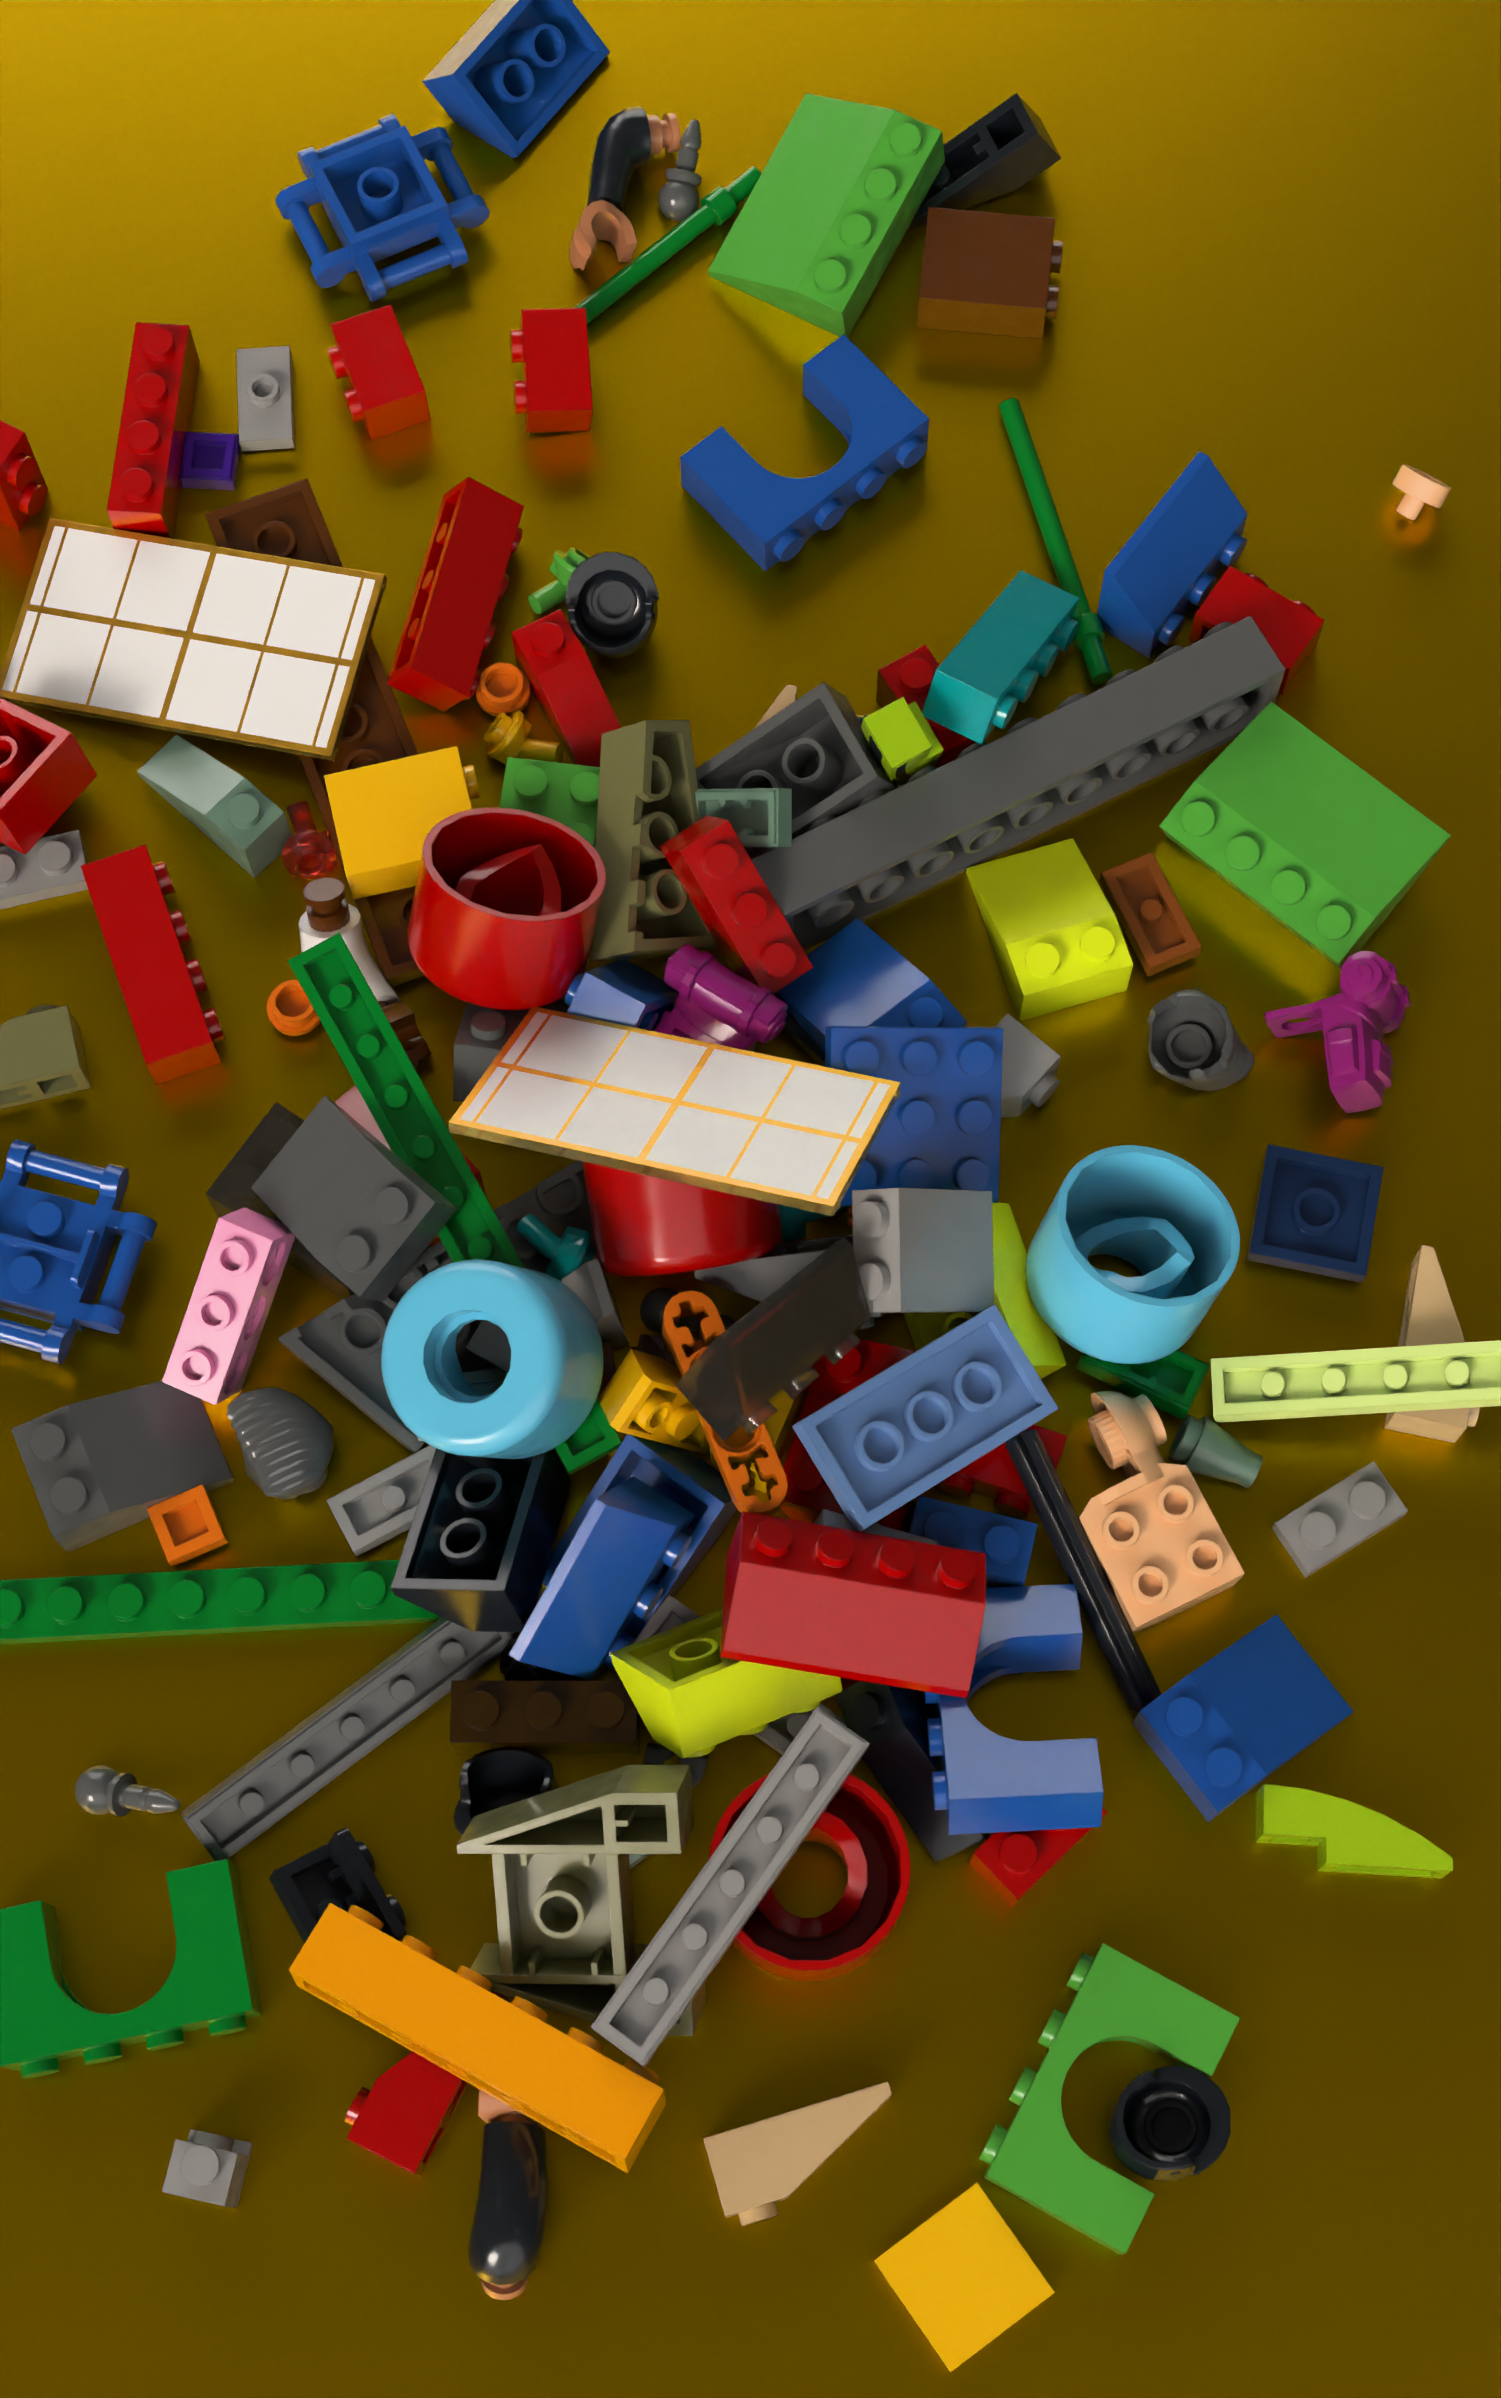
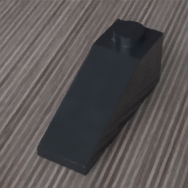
(990, 159)
(899, 1758)

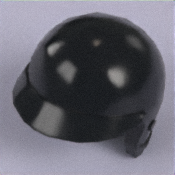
(612, 604)
(499, 1779)
(1170, 2123)

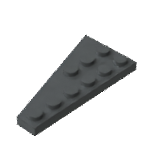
(348, 1336)

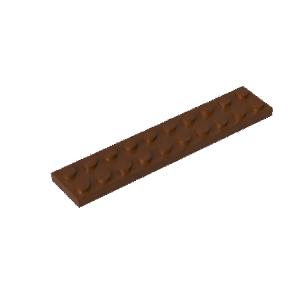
(292, 527)

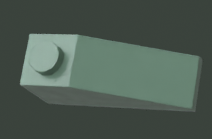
(219, 803)

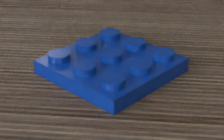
(947, 1109)

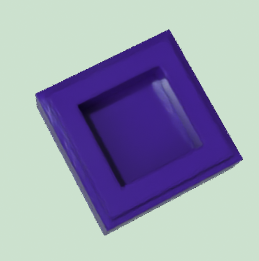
(210, 461)

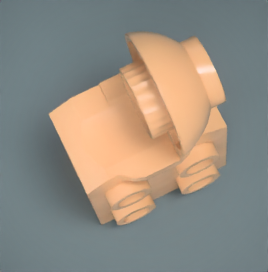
(1155, 1525)

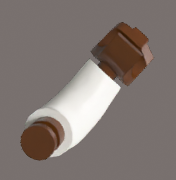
(331, 914)

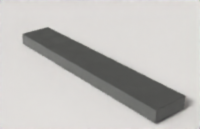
(338, 1735)

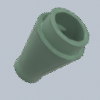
(1214, 1452)

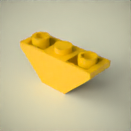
(648, 1404)

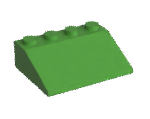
(830, 210)
(1304, 834)

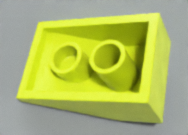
(1050, 929)

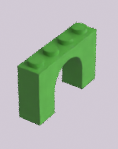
(1036, 2152)

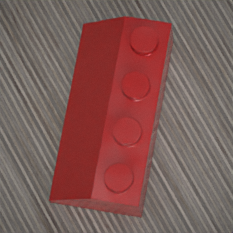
(853, 1604)

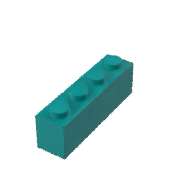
(1002, 658)

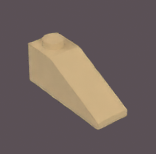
(1427, 1321)
(778, 2154)

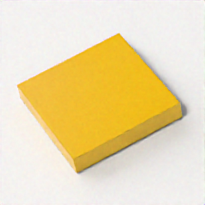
(963, 2277)

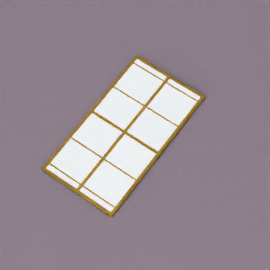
(191, 638)
(679, 1109)

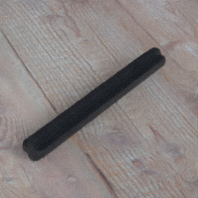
(1083, 1569)

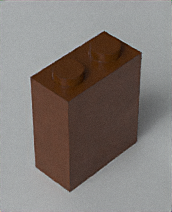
(988, 273)

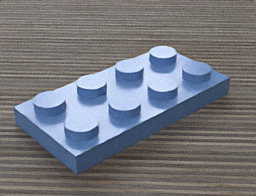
(925, 1418)

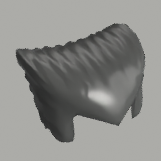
(1196, 1042)
(282, 1441)

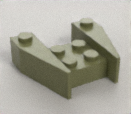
(568, 1885)

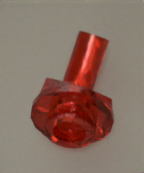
(307, 846)

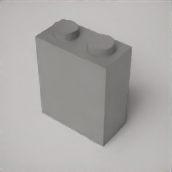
(924, 1249)

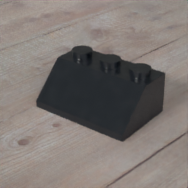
(483, 1538)

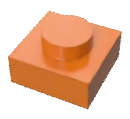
(187, 1525)

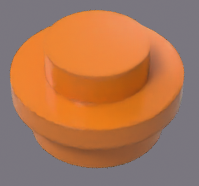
(503, 689)
(291, 1009)

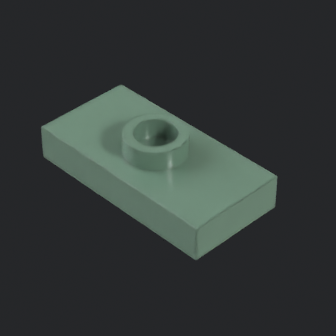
(757, 815)

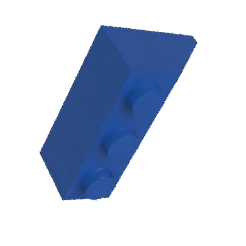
(516, 70)
(1172, 559)
(605, 1581)

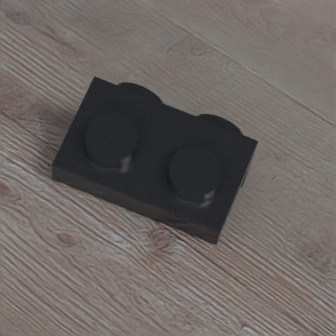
(336, 1875)

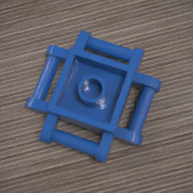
(382, 204)
(60, 1248)

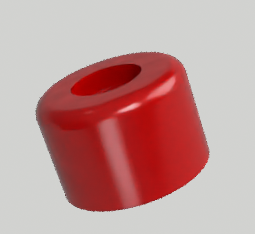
(505, 907)
(673, 1227)
(878, 1870)

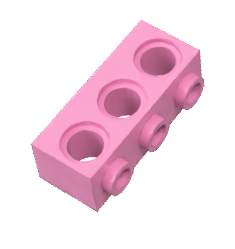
(229, 1305)

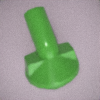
(555, 592)

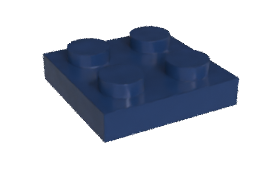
(1315, 1213)

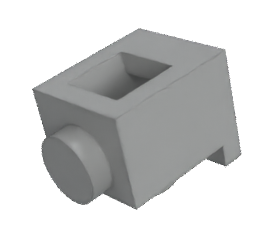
(208, 2168)

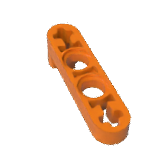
(685, 1354)

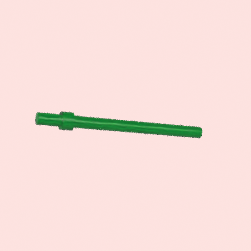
(715, 208)
(1090, 630)

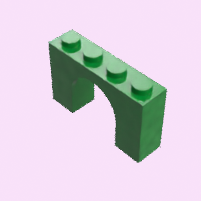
(208, 1985)

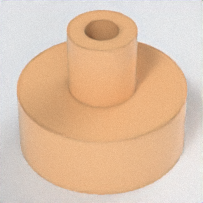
(1418, 489)

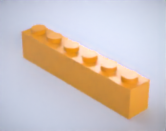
(480, 2036)

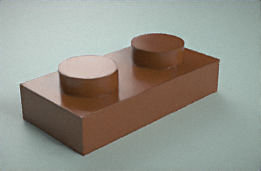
(1150, 914)

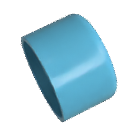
(1160, 1220)
(551, 1370)

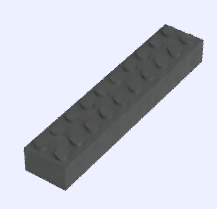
(1022, 782)

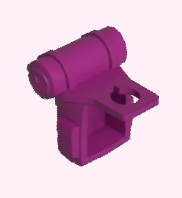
(718, 1003)
(1353, 1029)

